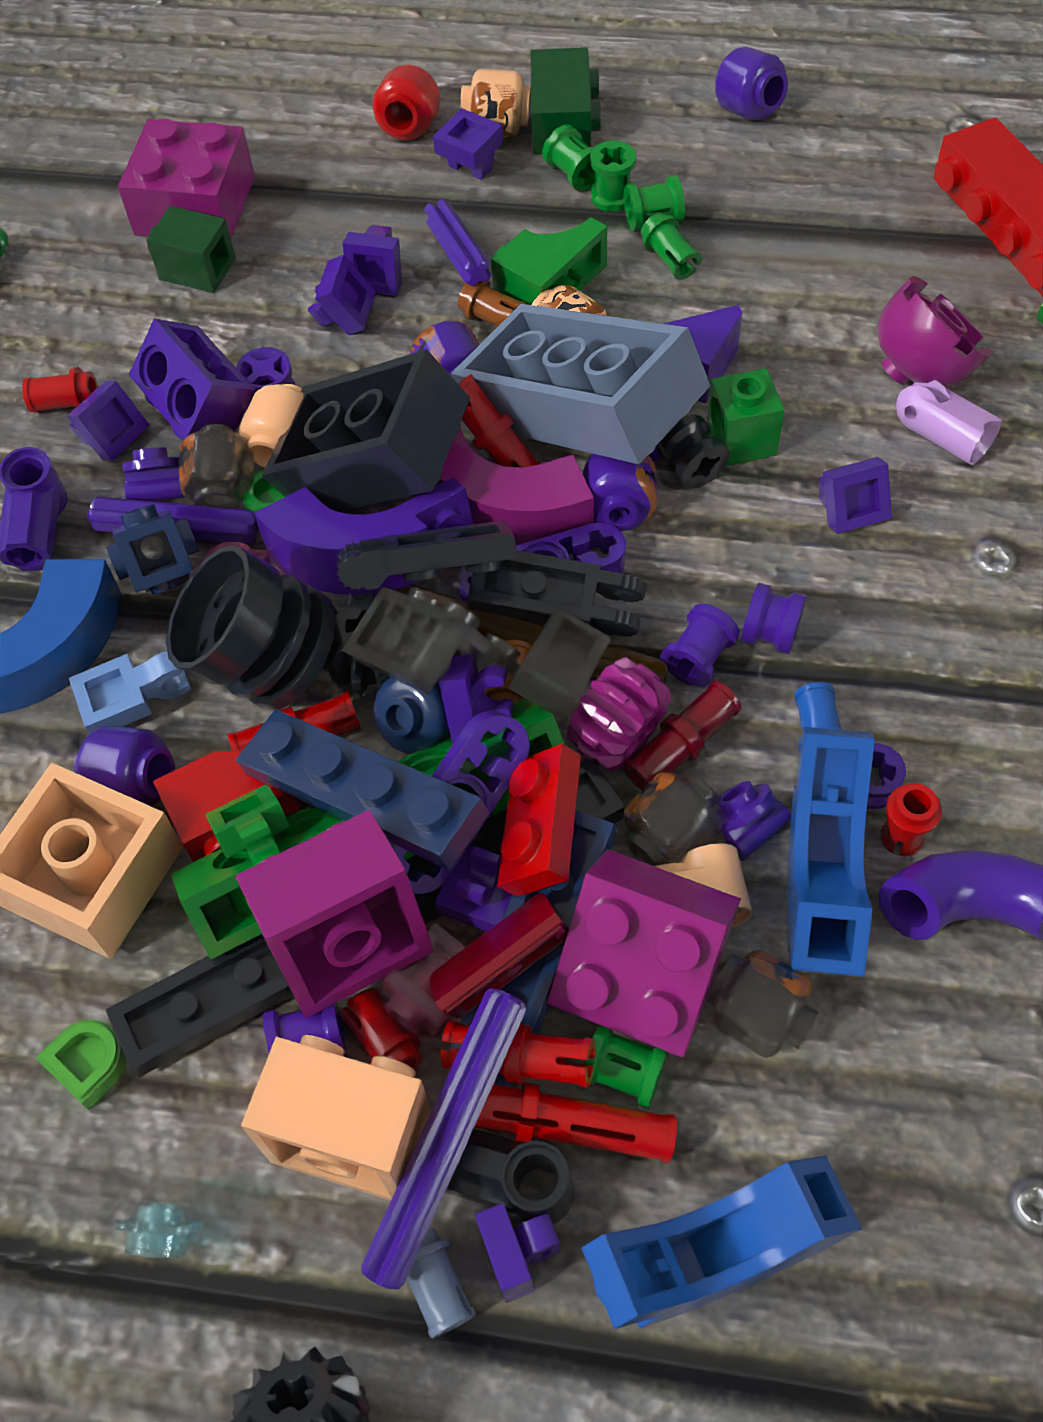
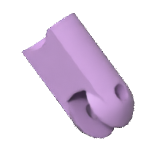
(947, 420)

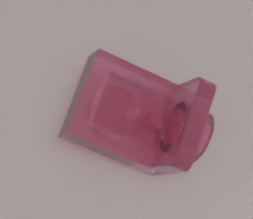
(410, 990)

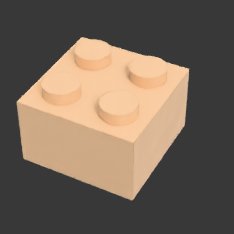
(84, 859)
(337, 1115)

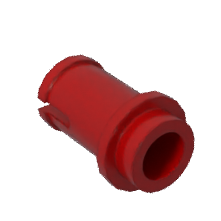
(58, 390)
(911, 814)
(379, 1030)

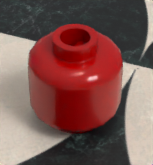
(406, 102)

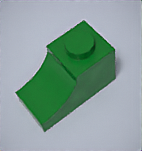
(546, 261)

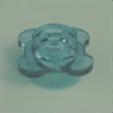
(157, 1230)

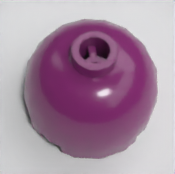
(927, 338)

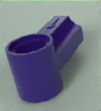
(30, 508)

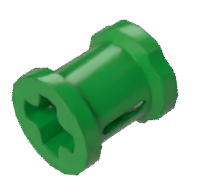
(571, 155)
(612, 169)
(653, 199)
(638, 1083)

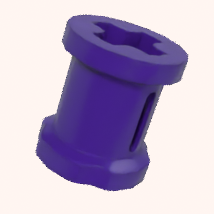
(700, 645)
(293, 1025)

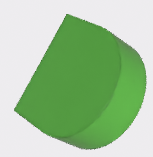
(85, 1060)

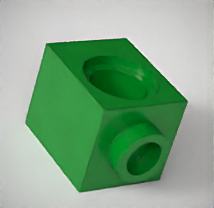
(746, 415)

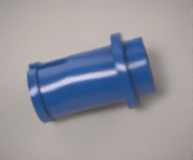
(817, 706)

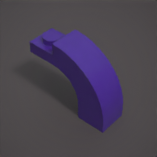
(308, 535)

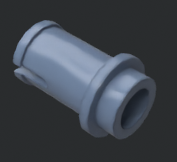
(438, 1287)

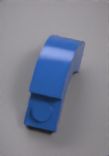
(59, 632)
(825, 874)
(722, 1247)

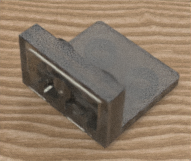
(417, 636)

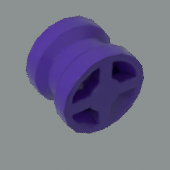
(266, 367)
(773, 618)

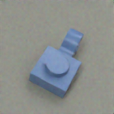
(119, 691)

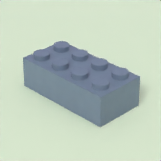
(588, 379)

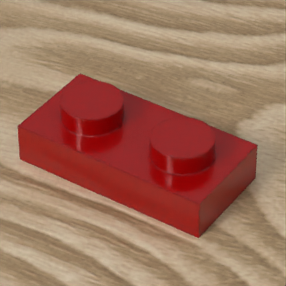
(540, 821)

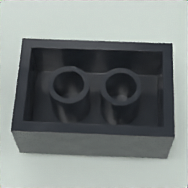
(370, 434)

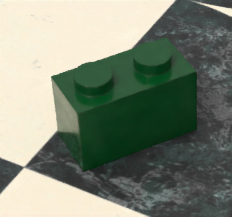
(563, 94)

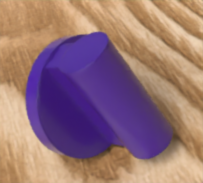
(152, 475)
(750, 816)

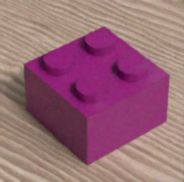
(188, 168)
(336, 912)
(643, 951)

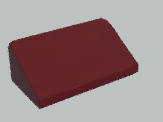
(498, 956)

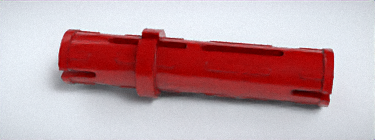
(578, 1122)

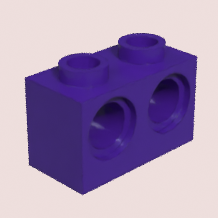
(189, 378)

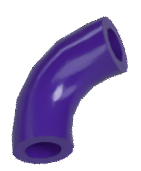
(964, 887)

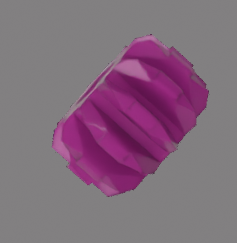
(618, 714)

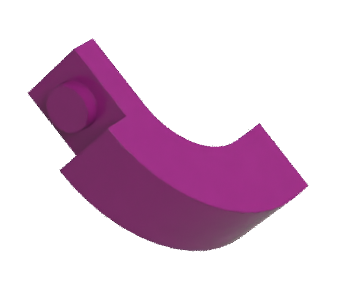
(530, 499)

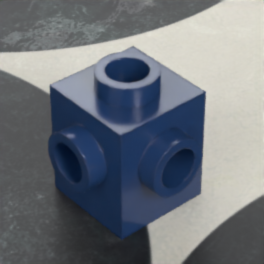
(157, 572)

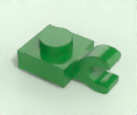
(249, 824)

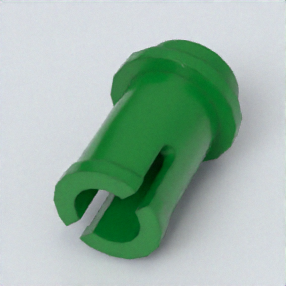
(663, 237)

